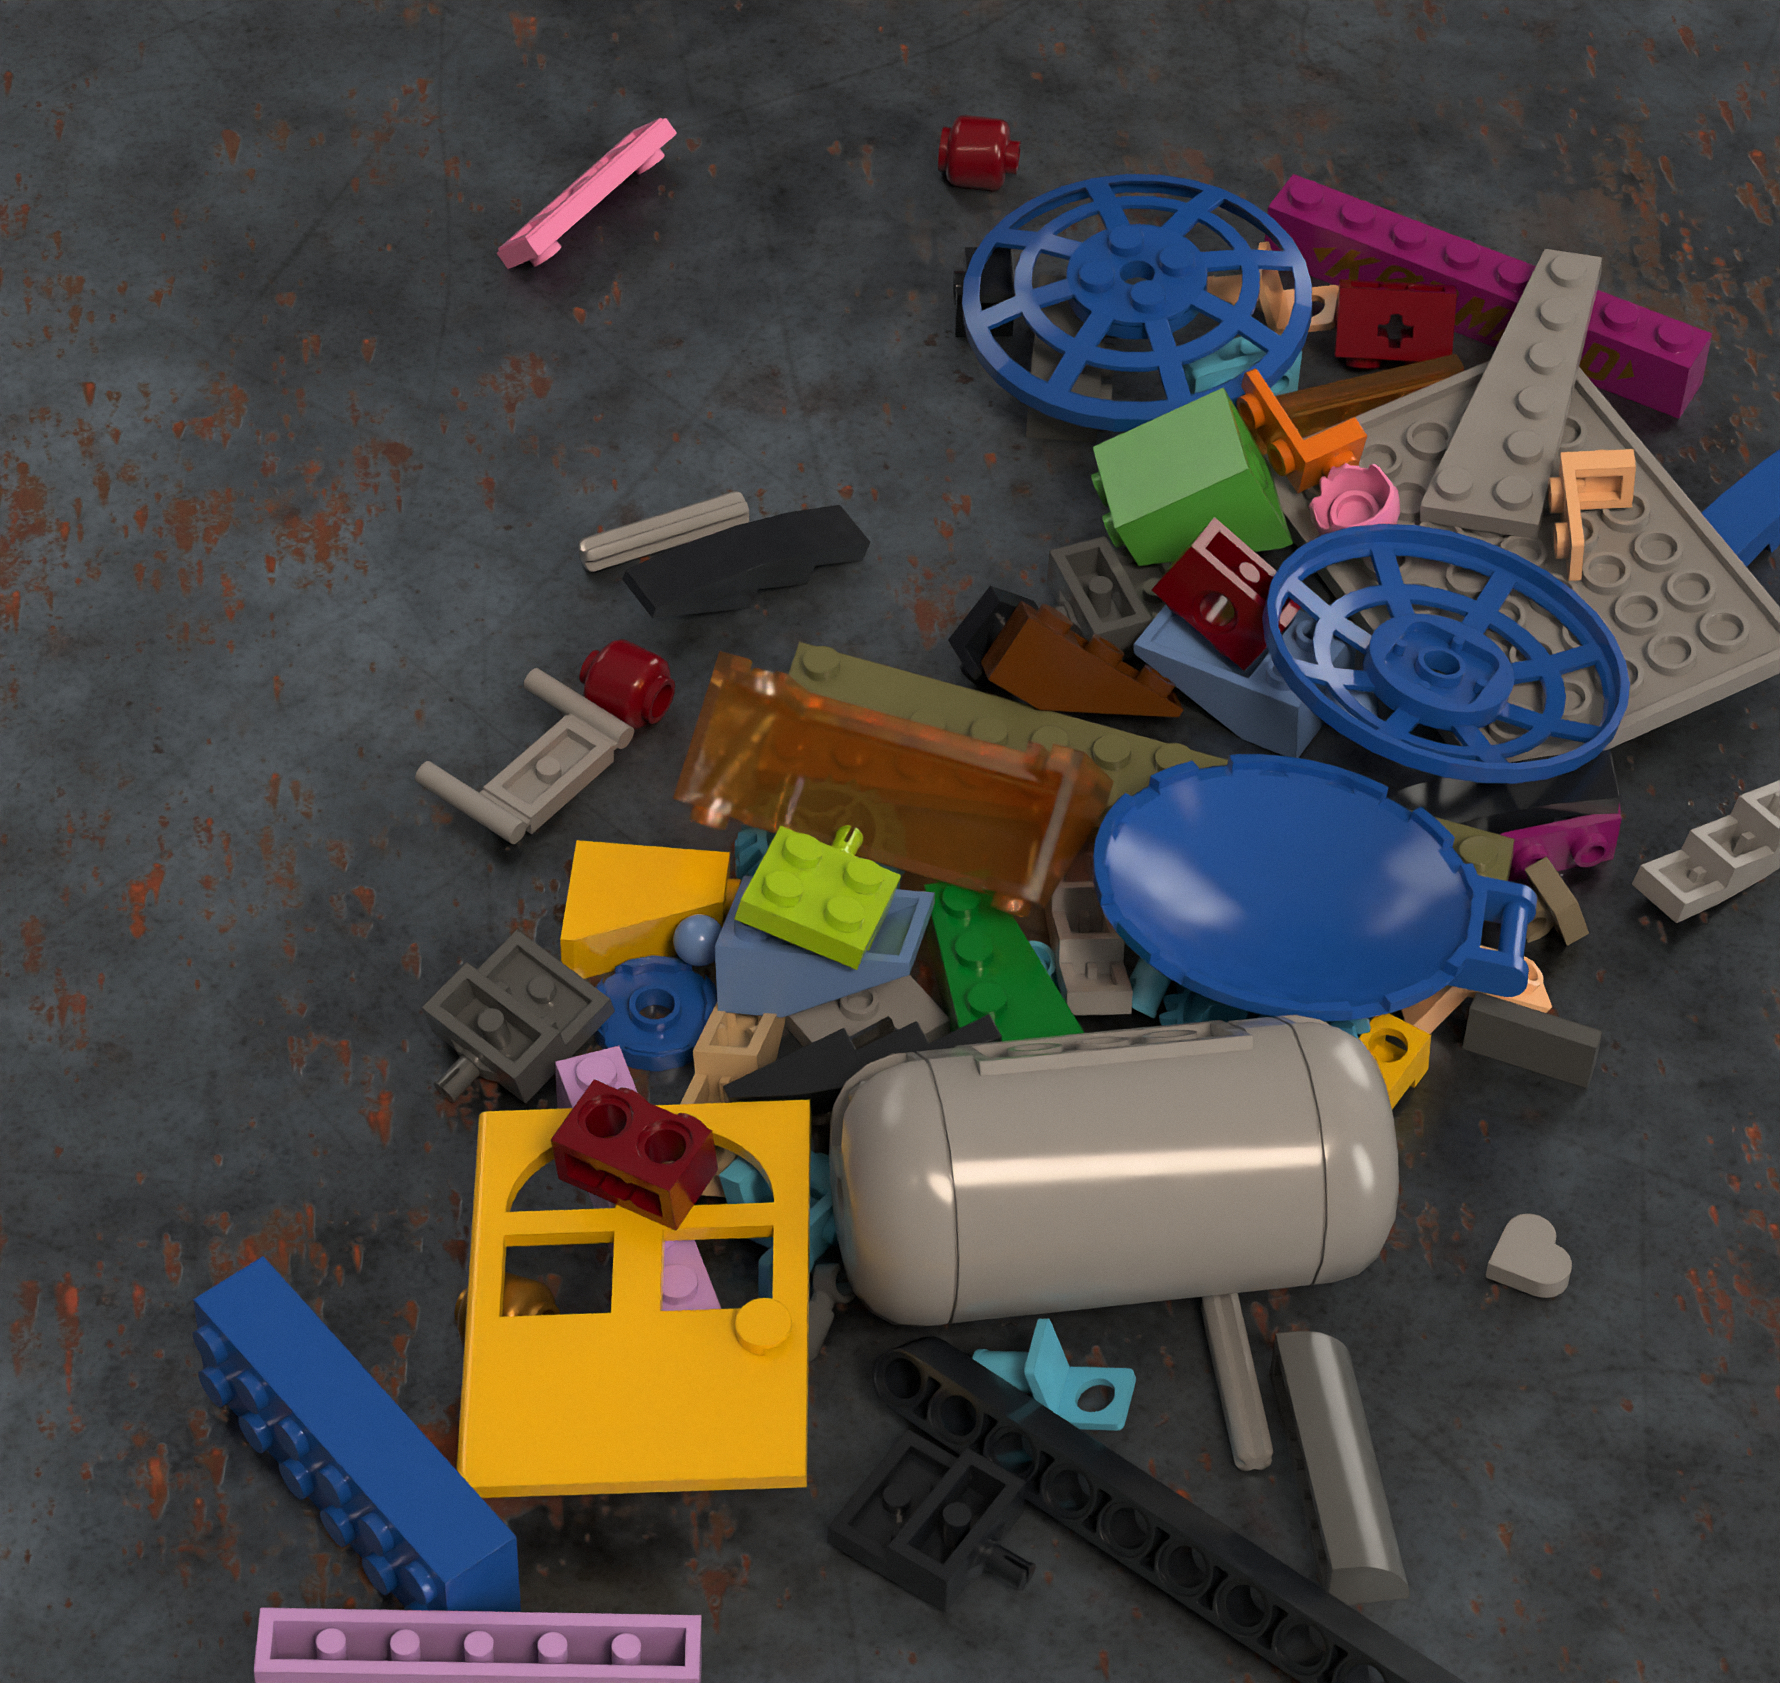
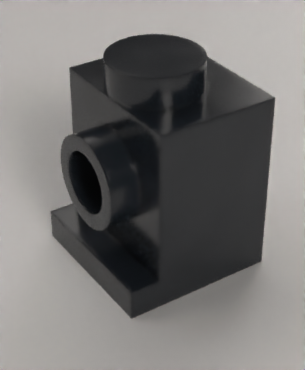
(995, 287)

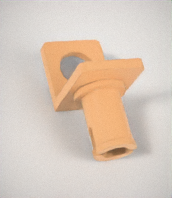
(1276, 301)

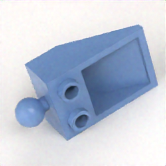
(1248, 702)
(777, 977)

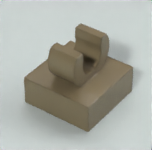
(1554, 905)

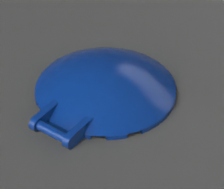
(1301, 892)

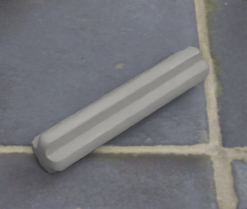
(662, 531)
(1237, 1382)

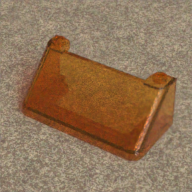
(914, 791)

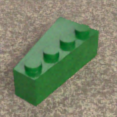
(991, 968)

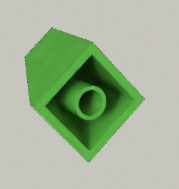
(1182, 473)

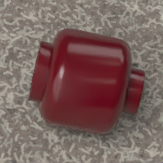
(978, 153)
(628, 682)

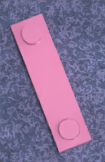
(539, 237)

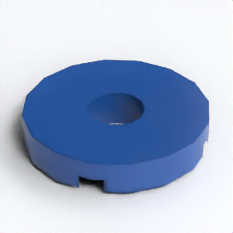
(663, 1041)

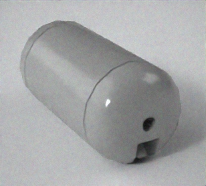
(1111, 1169)

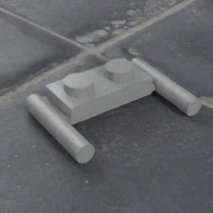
(546, 772)

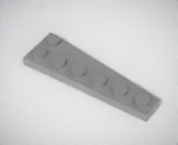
(1516, 419)

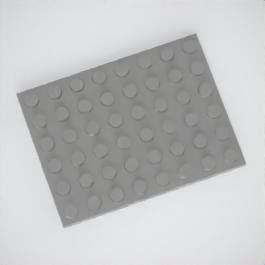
(1653, 572)

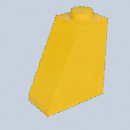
(633, 897)

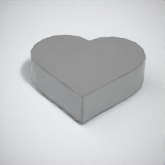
(1530, 1258)

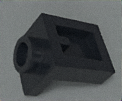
(981, 629)

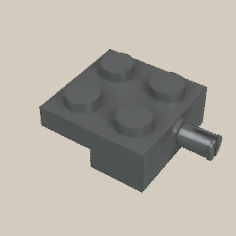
(1105, 591)
(513, 1018)

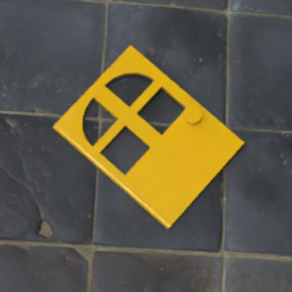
(640, 1390)

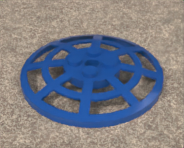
(1148, 310)
(1476, 670)

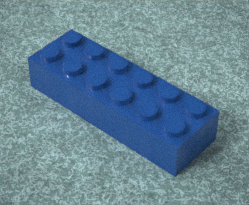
(351, 1449)

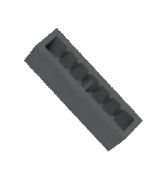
(1336, 1469)

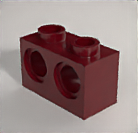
(629, 1164)

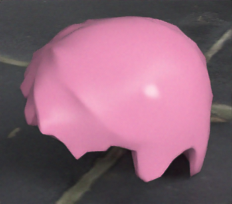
(1354, 498)

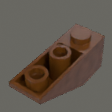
(1062, 671)

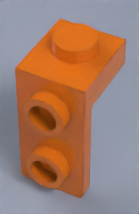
(1287, 451)

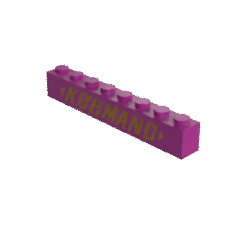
(1625, 347)

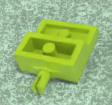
(819, 895)

